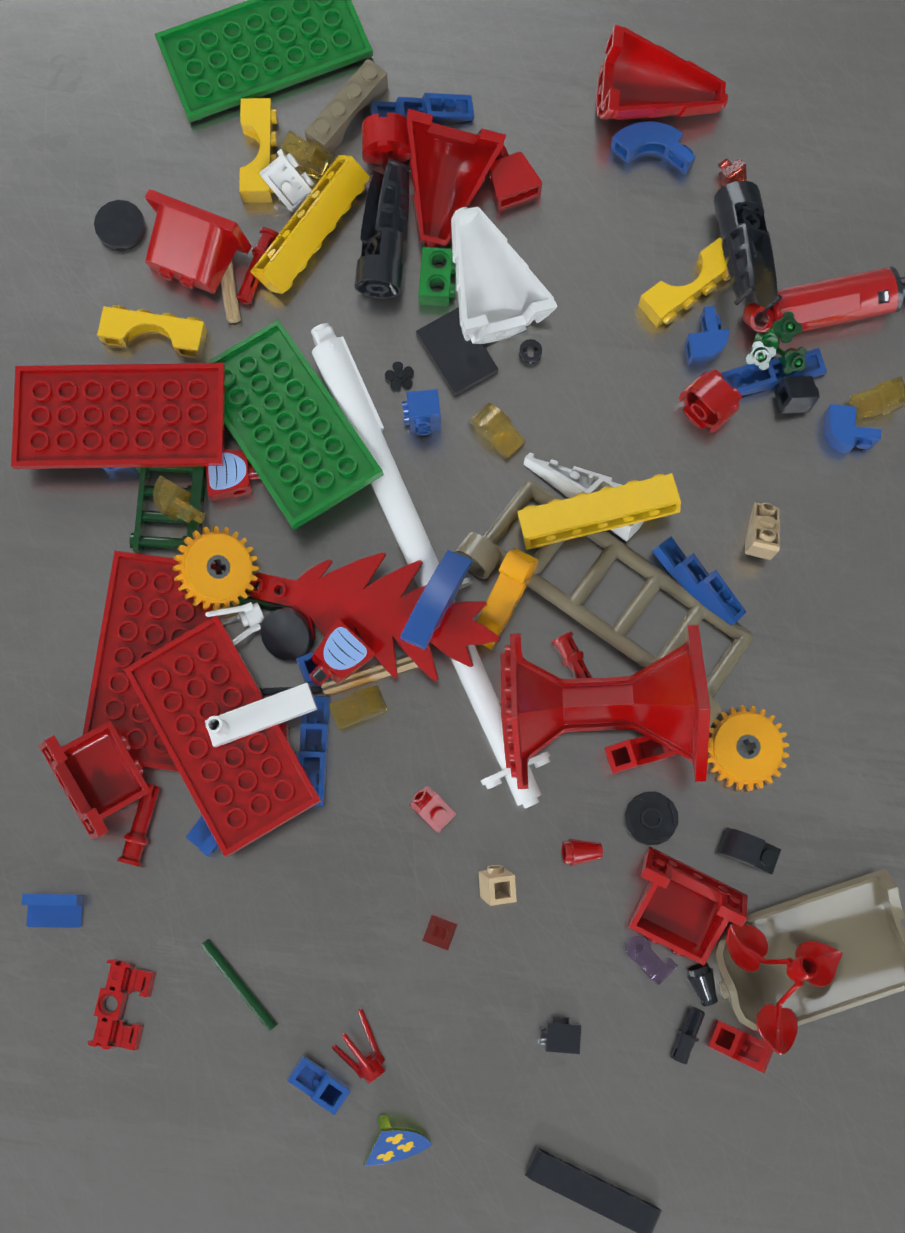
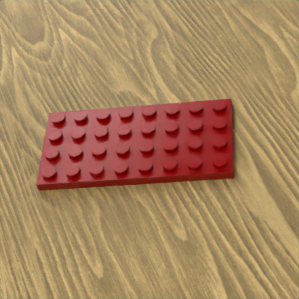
(118, 416)
(138, 618)
(238, 786)

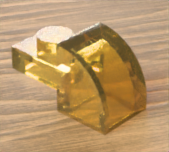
(311, 157)
(882, 399)
(497, 428)
(173, 500)
(359, 706)

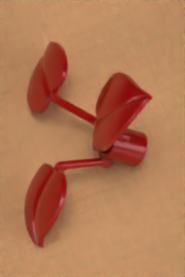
(813, 963)

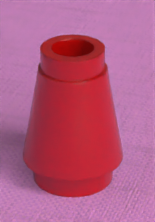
(580, 851)

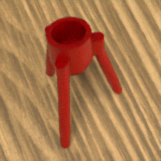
(369, 1066)

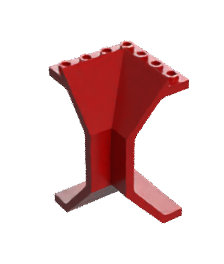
(660, 701)

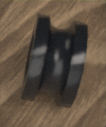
(524, 356)

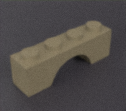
(363, 87)

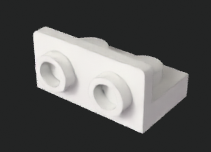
(287, 180)

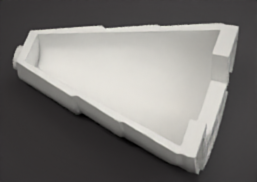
(493, 282)

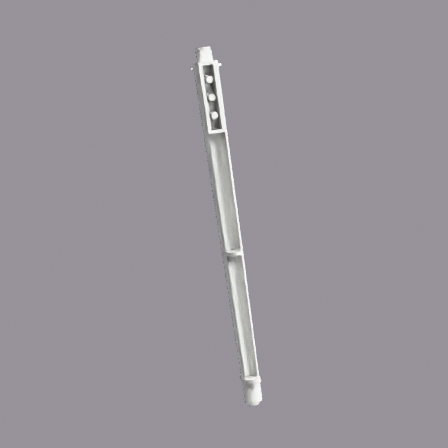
(355, 402)

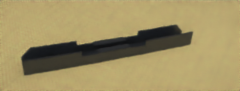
(271, 691)

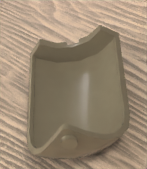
(852, 917)

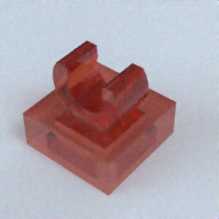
(732, 171)
(439, 932)

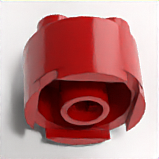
(385, 139)
(710, 400)

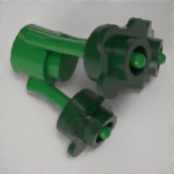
(767, 343)

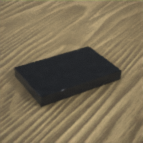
(457, 360)

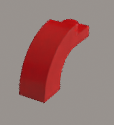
(636, 753)

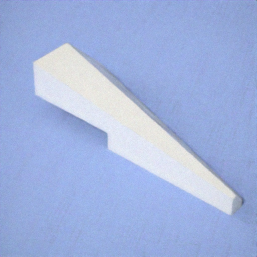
(576, 481)

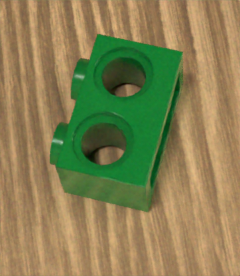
(432, 276)

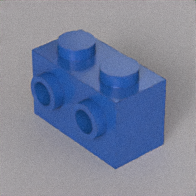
(422, 411)

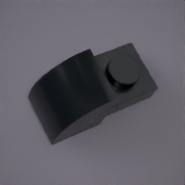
(749, 850)

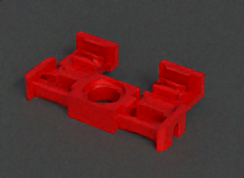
(118, 980)

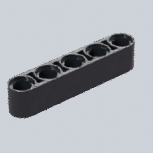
(592, 1192)

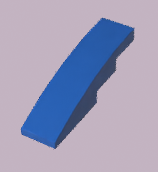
(444, 107)
(751, 379)
(703, 586)
(436, 599)
(314, 744)

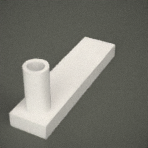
(260, 715)

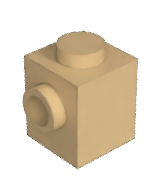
(497, 885)

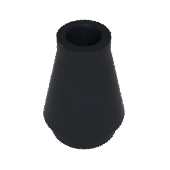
(702, 981)

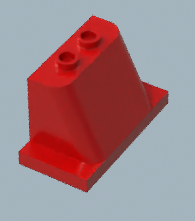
(191, 243)
(96, 775)
(685, 907)

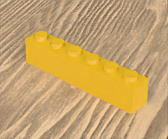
(310, 224)
(599, 511)

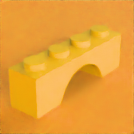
(257, 122)
(664, 301)
(122, 326)

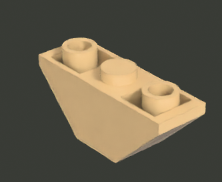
(763, 531)

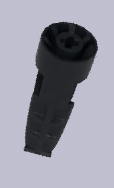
(383, 232)
(746, 243)

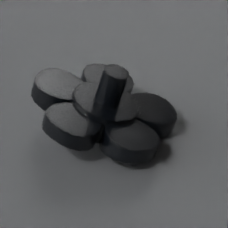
(399, 376)

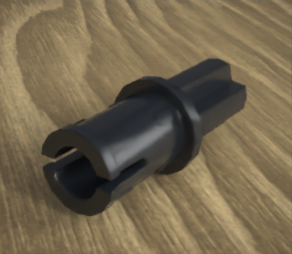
(687, 1036)

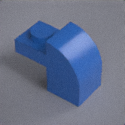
(708, 345)
(841, 430)

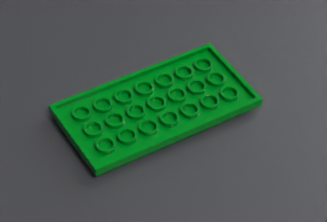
(259, 50)
(291, 426)

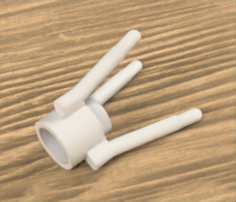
(248, 614)

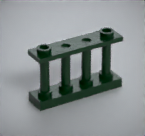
(197, 500)

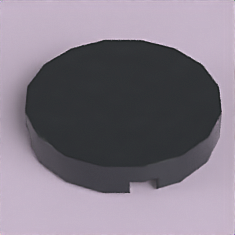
(119, 224)
(286, 633)
(651, 818)

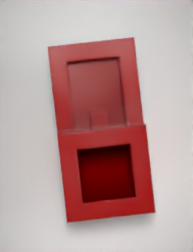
(741, 1046)

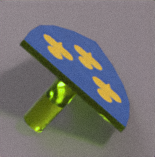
(395, 1144)

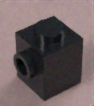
(797, 394)
(561, 1036)

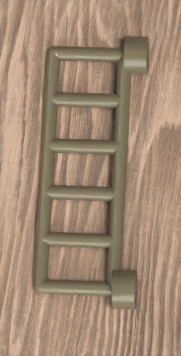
(487, 555)

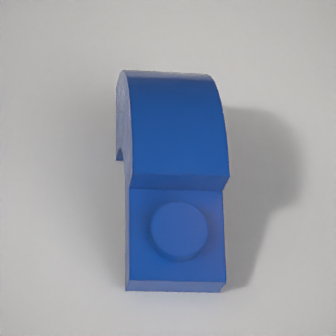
(656, 139)

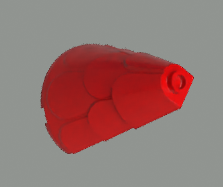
(653, 82)
(445, 172)

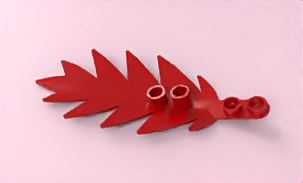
(376, 610)

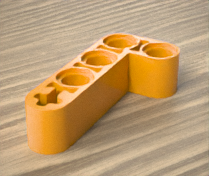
(513, 579)

